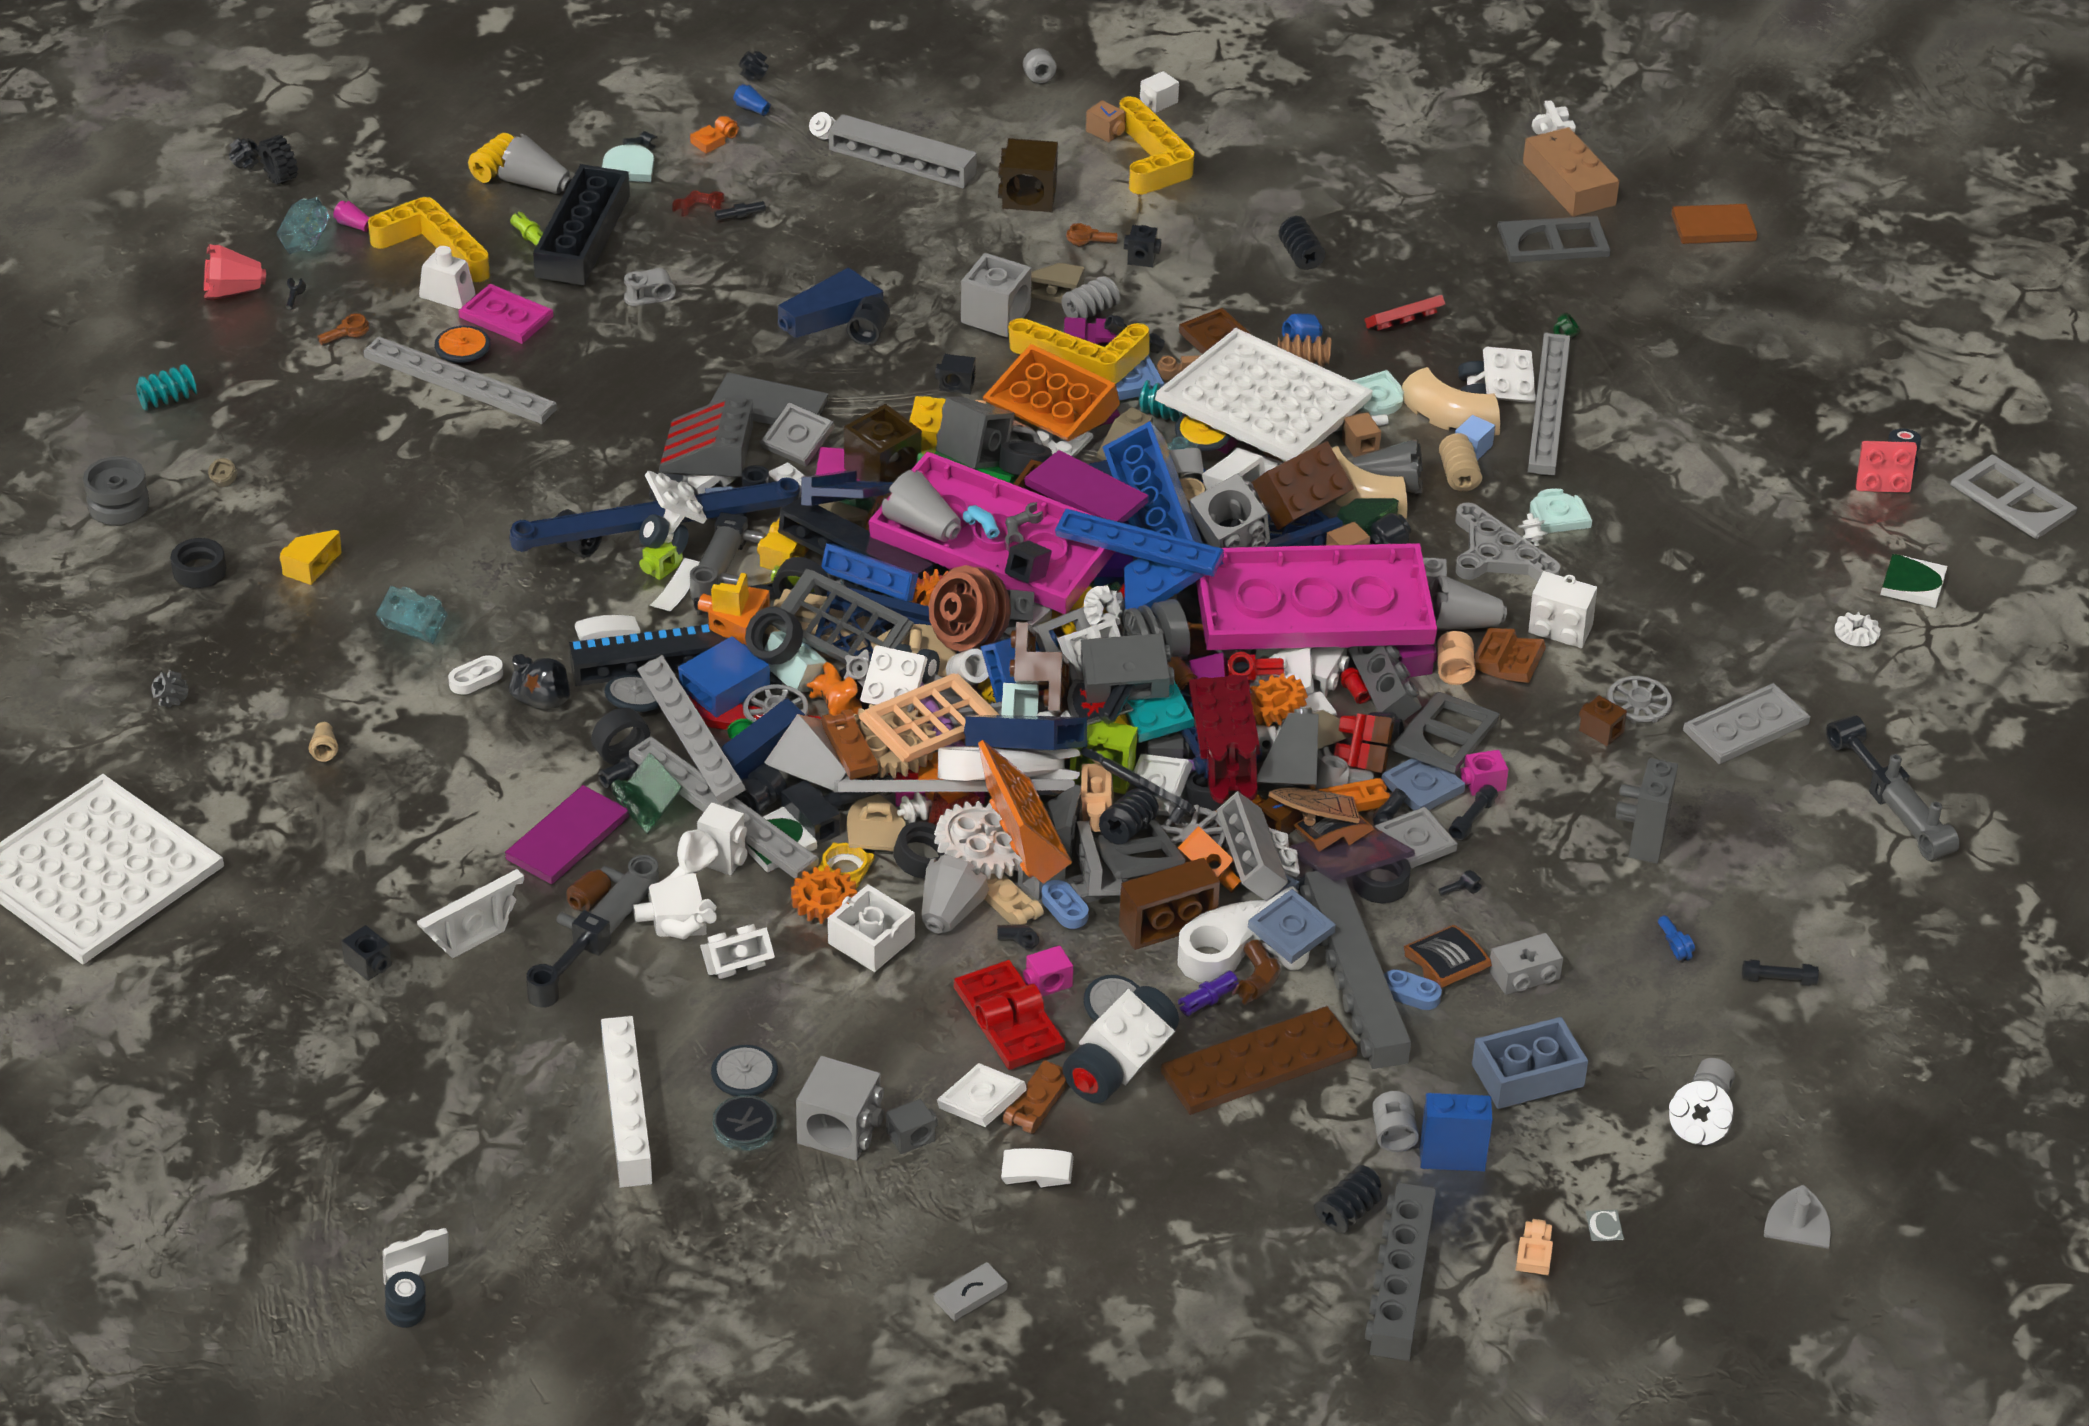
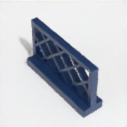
(839, 487)
(1311, 534)
(914, 612)

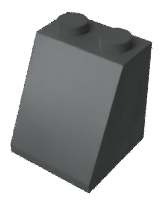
(973, 432)
(1292, 755)

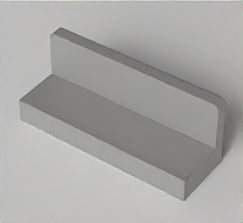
(1096, 874)

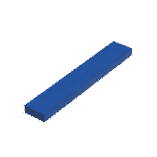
(1139, 542)

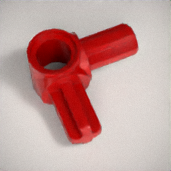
(1257, 667)

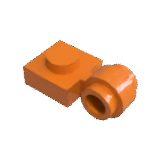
(711, 138)

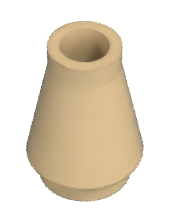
(323, 743)

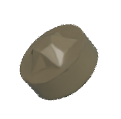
(222, 472)

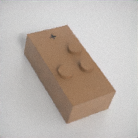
(1570, 171)

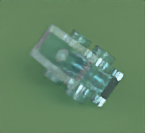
(303, 225)
(412, 614)

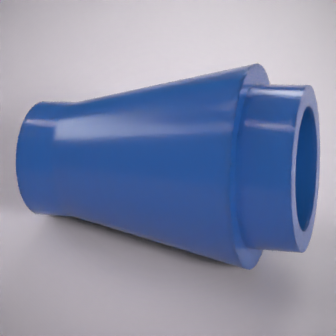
(750, 99)

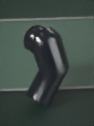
(1390, 807)
(1020, 933)

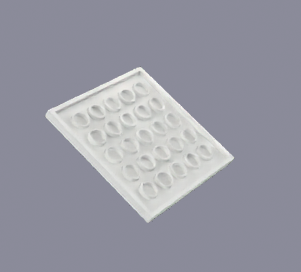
(1263, 395)
(98, 868)

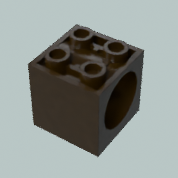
(1031, 158)
(881, 445)

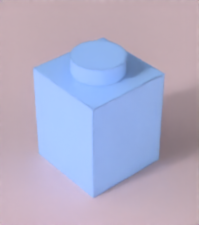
(1479, 434)

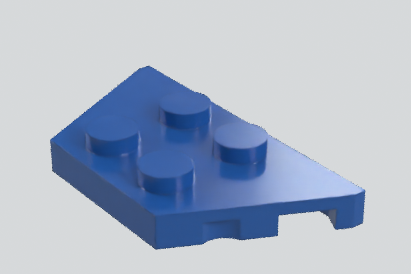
(1154, 582)

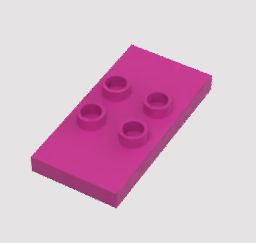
(1071, 563)
(1317, 597)

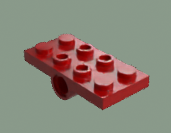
(1009, 1014)

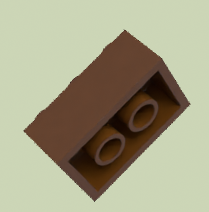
(1302, 485)
(1165, 901)

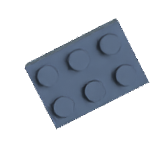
(1529, 1062)

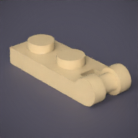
(1011, 901)

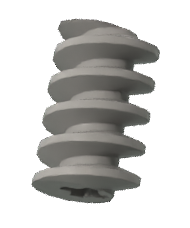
(1091, 298)

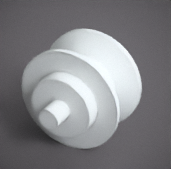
(820, 125)
(1533, 529)
(913, 808)

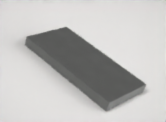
(770, 397)

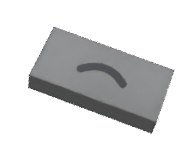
(970, 1291)

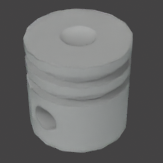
(1716, 1072)

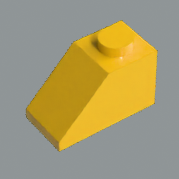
(310, 555)

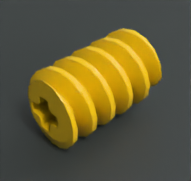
(487, 159)

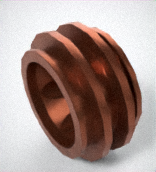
(969, 608)

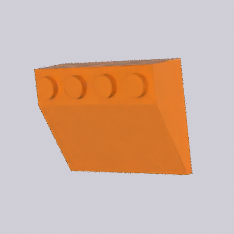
(1054, 394)
(1023, 816)

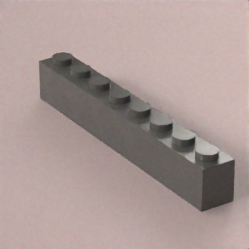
(1358, 974)

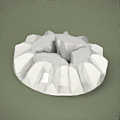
(1094, 609)
(1859, 637)

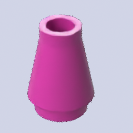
(350, 215)

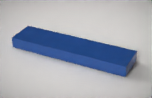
(869, 572)

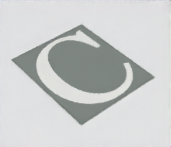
(1604, 1225)

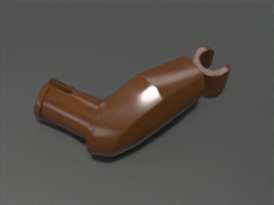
(1264, 976)

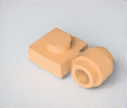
(1535, 1248)

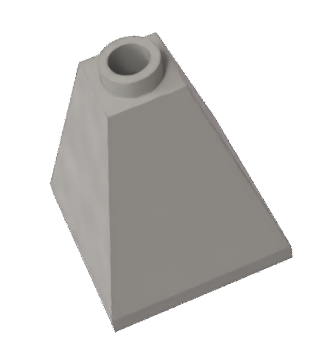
(807, 753)

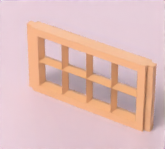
(891, 737)

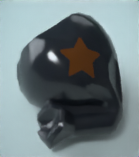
(539, 683)

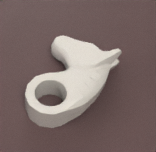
(966, 763)
(1227, 931)

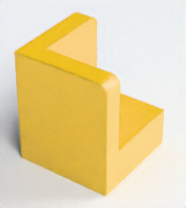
(730, 598)

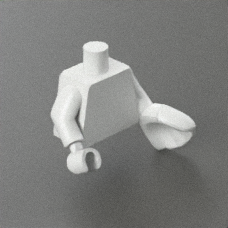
(676, 900)

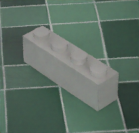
(1252, 846)

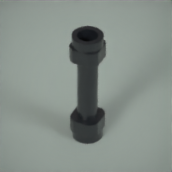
(1116, 325)
(841, 799)
(1462, 825)
(1806, 974)

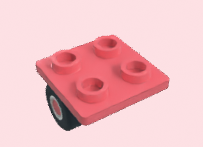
(1890, 463)

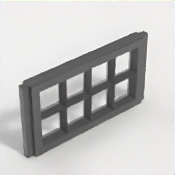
(802, 589)

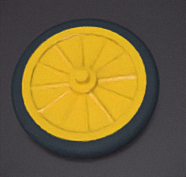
(1200, 433)

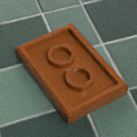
(1714, 223)

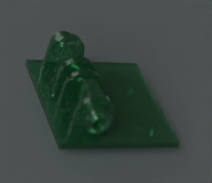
(647, 792)

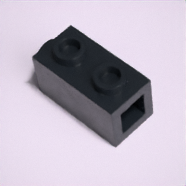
(812, 811)

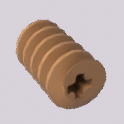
(1307, 350)

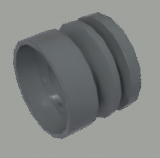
(1164, 618)

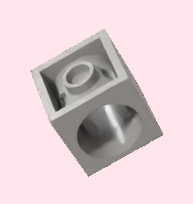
(995, 294)
(1230, 501)
(839, 1108)

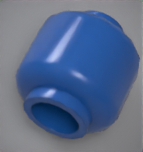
(1303, 325)

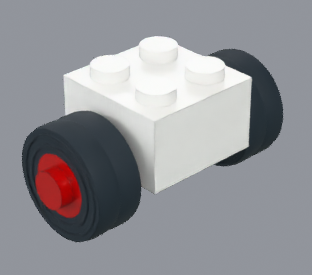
(1121, 1043)

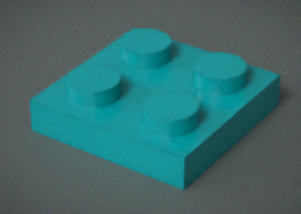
(1160, 715)

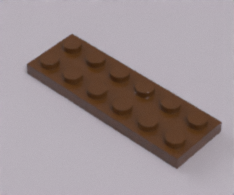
(1258, 1060)

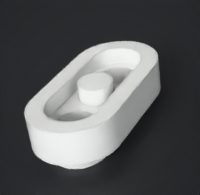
(475, 675)

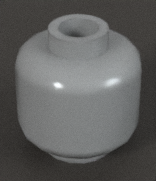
(1039, 65)

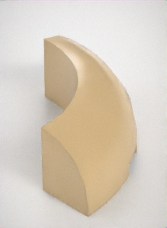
(1446, 405)
(1371, 485)

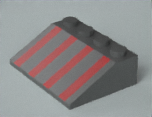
(710, 439)

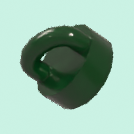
(1568, 325)

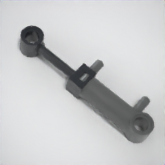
(729, 536)
(1892, 787)
(593, 928)

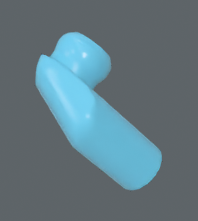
(984, 517)

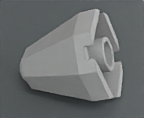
(951, 892)

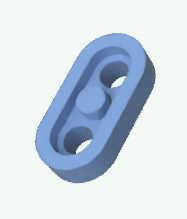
(1065, 904)
(1413, 989)

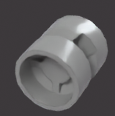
(1395, 1121)

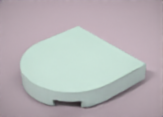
(631, 158)
(1386, 394)
(1560, 511)

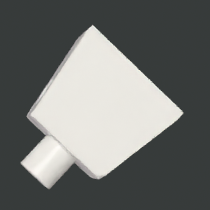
(446, 279)

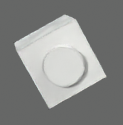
(1159, 91)

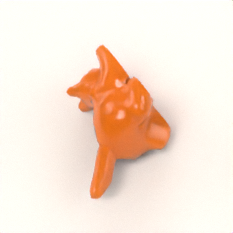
(837, 693)

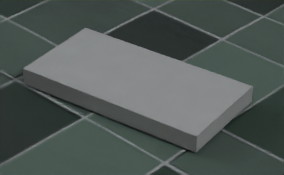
(1746, 723)

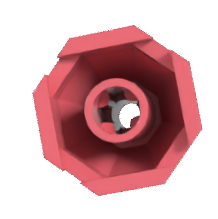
(230, 273)

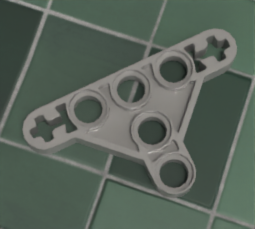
(1506, 557)

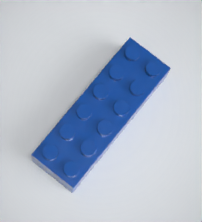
(1146, 464)

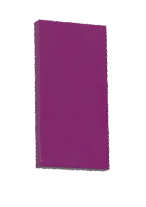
(1085, 488)
(567, 834)

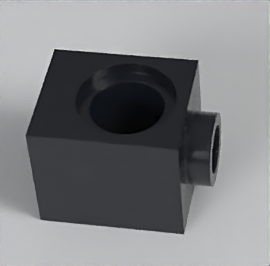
(956, 373)
(366, 952)

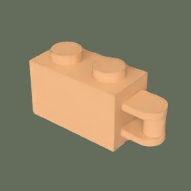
(1096, 793)

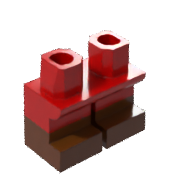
(1369, 729)

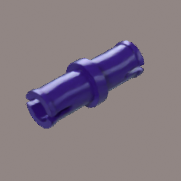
(1208, 993)

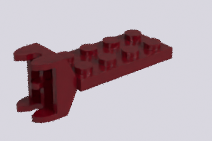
(1226, 734)

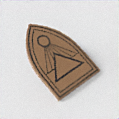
(1318, 803)

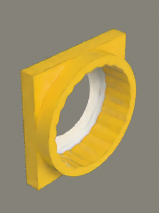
(843, 852)

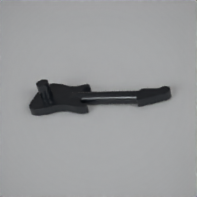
(1180, 805)

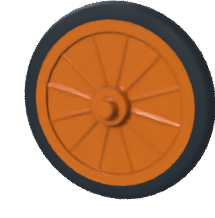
(462, 344)

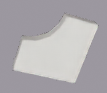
(1166, 773)

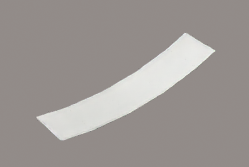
(677, 586)

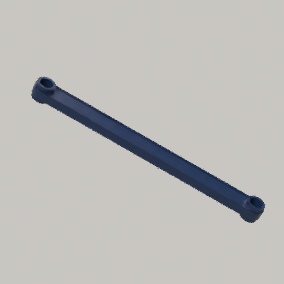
(630, 518)

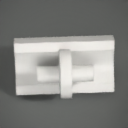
(1554, 119)

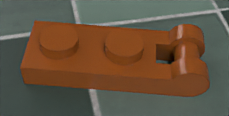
(849, 744)
(1038, 1099)

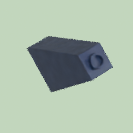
(825, 304)
(1026, 731)
(758, 740)

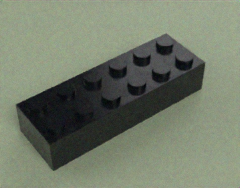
(581, 224)

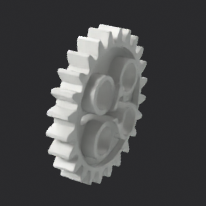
(977, 838)

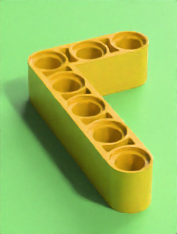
(1170, 156)
(439, 227)
(1109, 362)

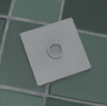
(797, 434)
(1422, 833)

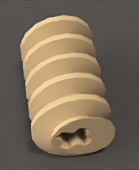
(1460, 462)

